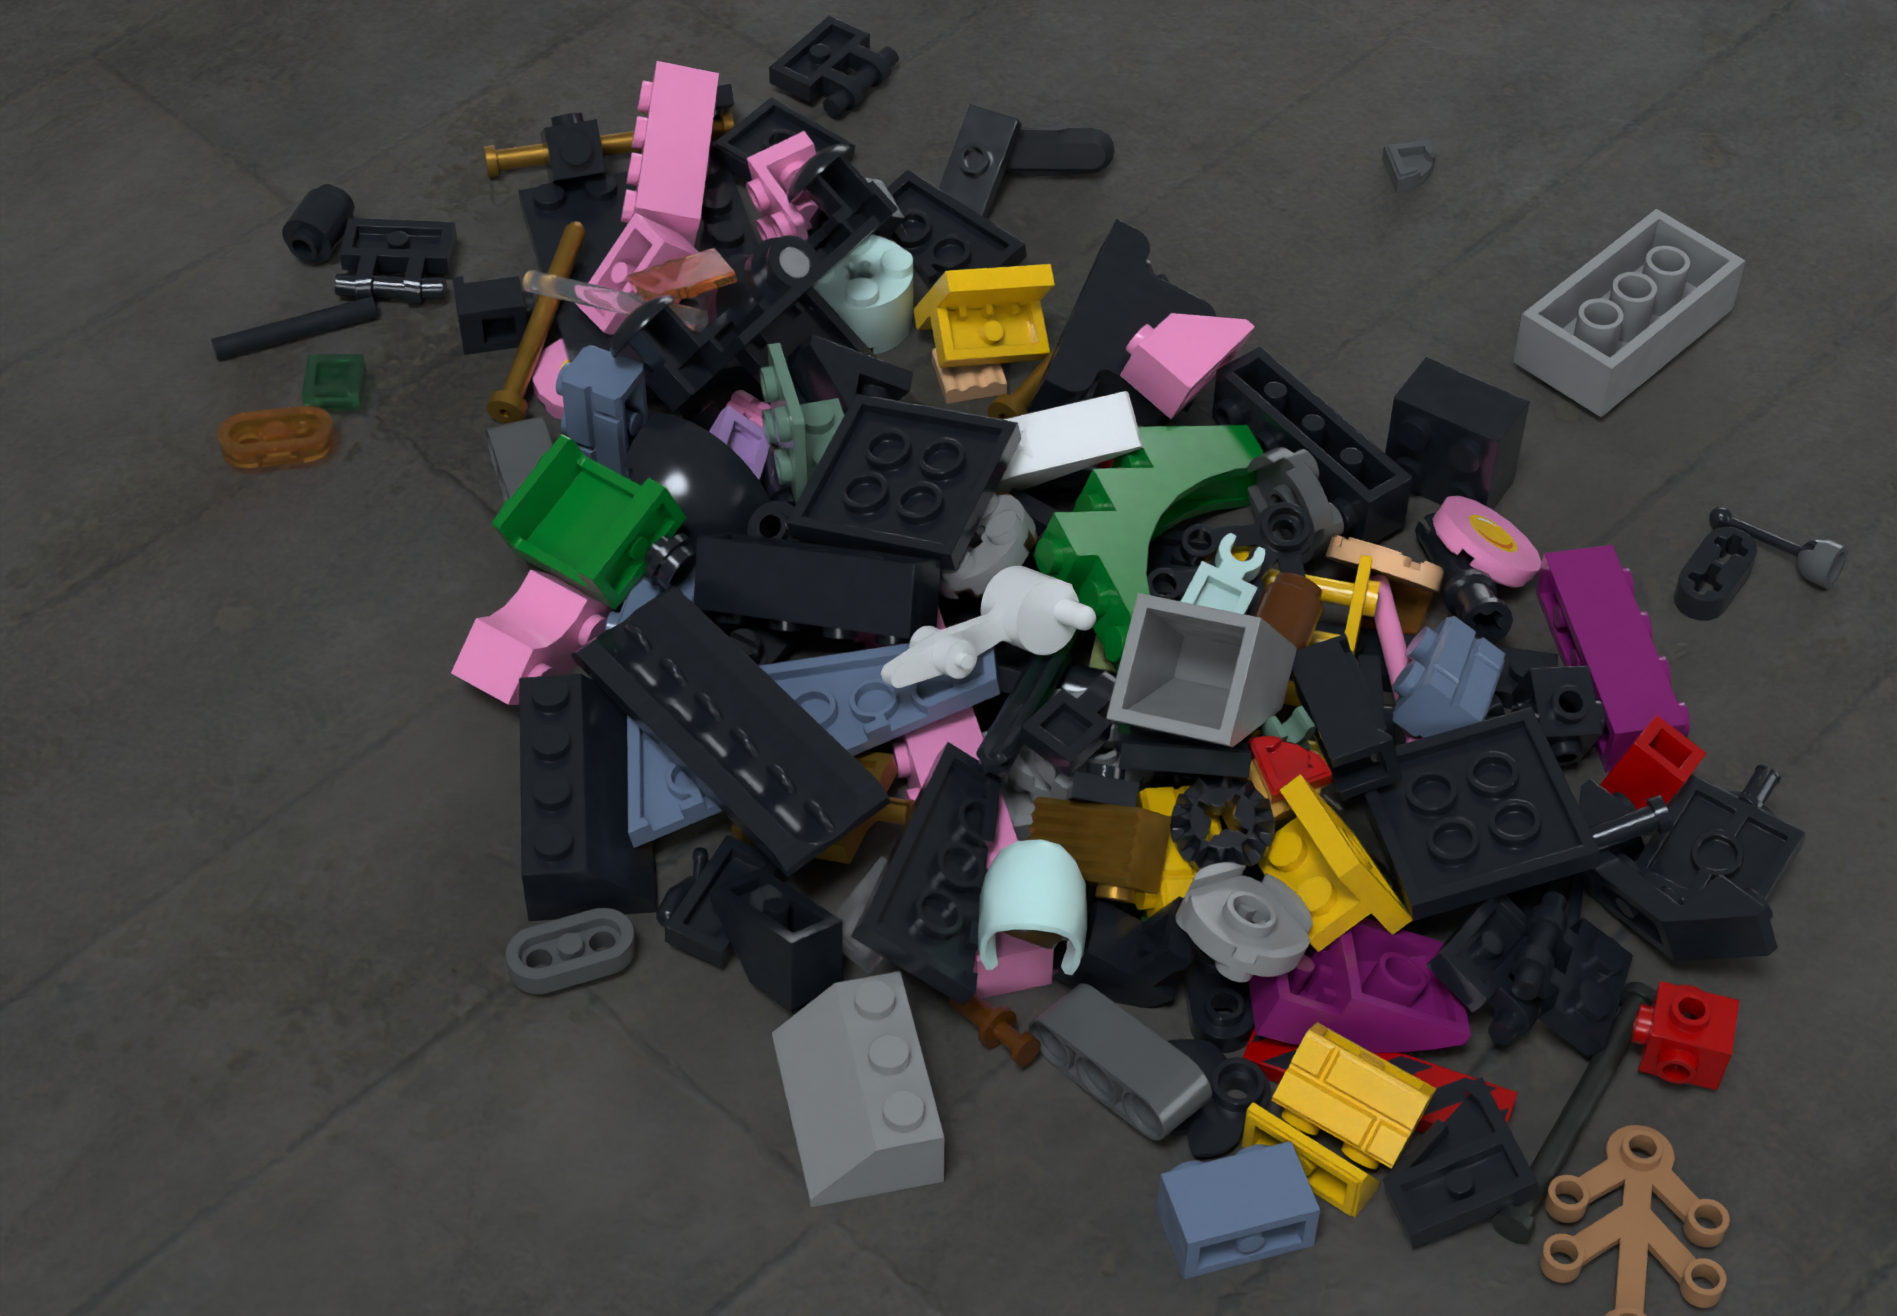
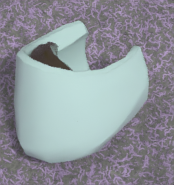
(1035, 897)

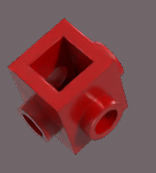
(1686, 1035)

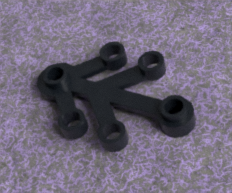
(1248, 536)

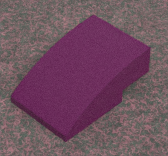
(1365, 989)

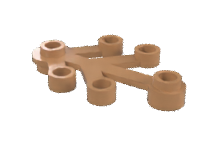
(1635, 1224)

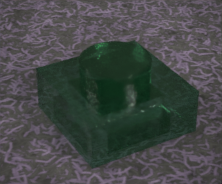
(334, 381)

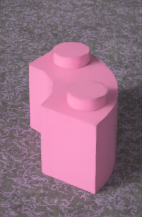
(530, 636)

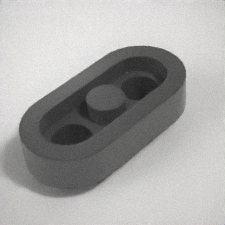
(569, 950)

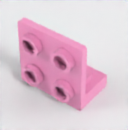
(771, 176)

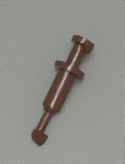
(998, 1028)

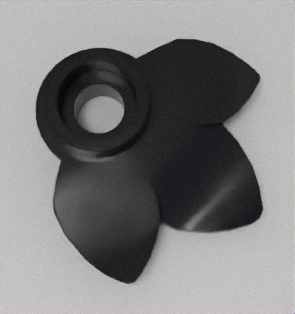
(1221, 1120)

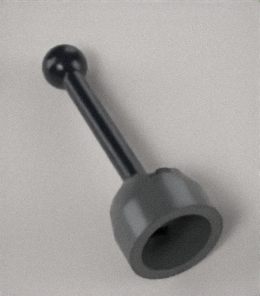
(1817, 560)

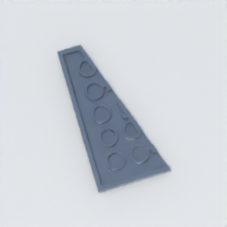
(840, 693)

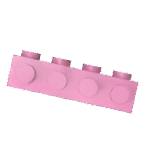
(674, 148)

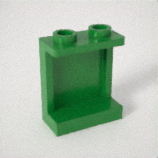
(586, 522)

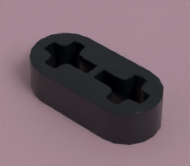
(1725, 578)

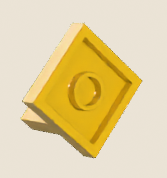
(987, 315)
(1329, 869)

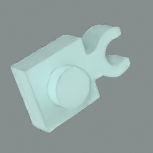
(1227, 583)

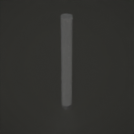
(603, 297)

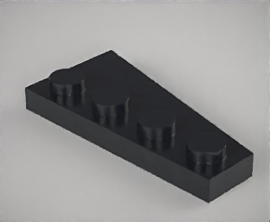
(932, 882)

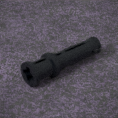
(1467, 591)

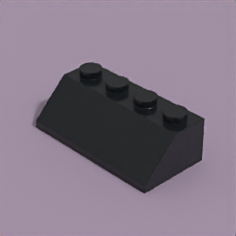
(577, 803)

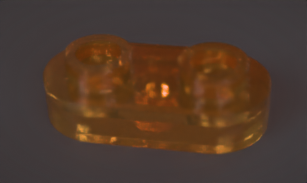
(276, 436)

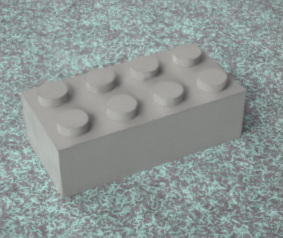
(1628, 312)

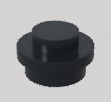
(669, 561)

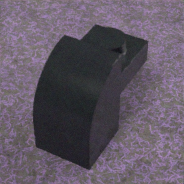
(1131, 958)

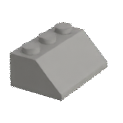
(859, 1092)

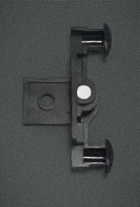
(772, 291)

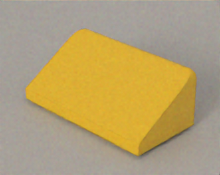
(1326, 1171)

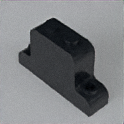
(1108, 313)

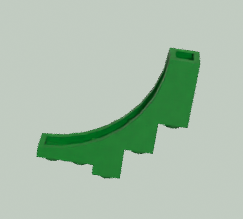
(1127, 506)

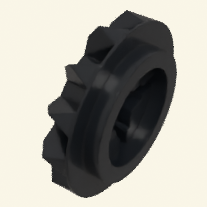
(1192, 827)

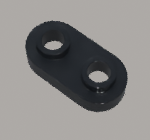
(1209, 990)

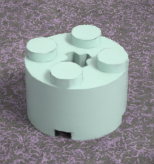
(873, 292)

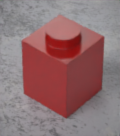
(1654, 764)

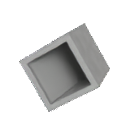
(1199, 671)

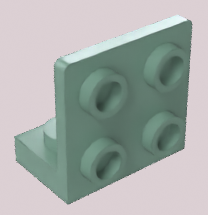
(797, 429)

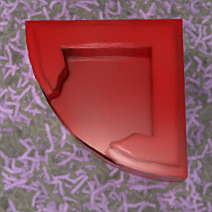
(1283, 761)

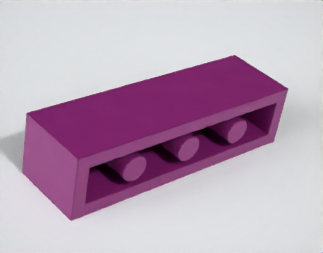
(1600, 626)

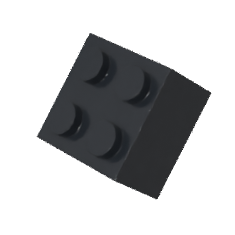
(1456, 434)

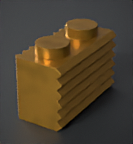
(1112, 844)

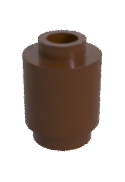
(1291, 607)

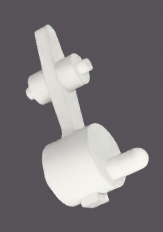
(1015, 608)

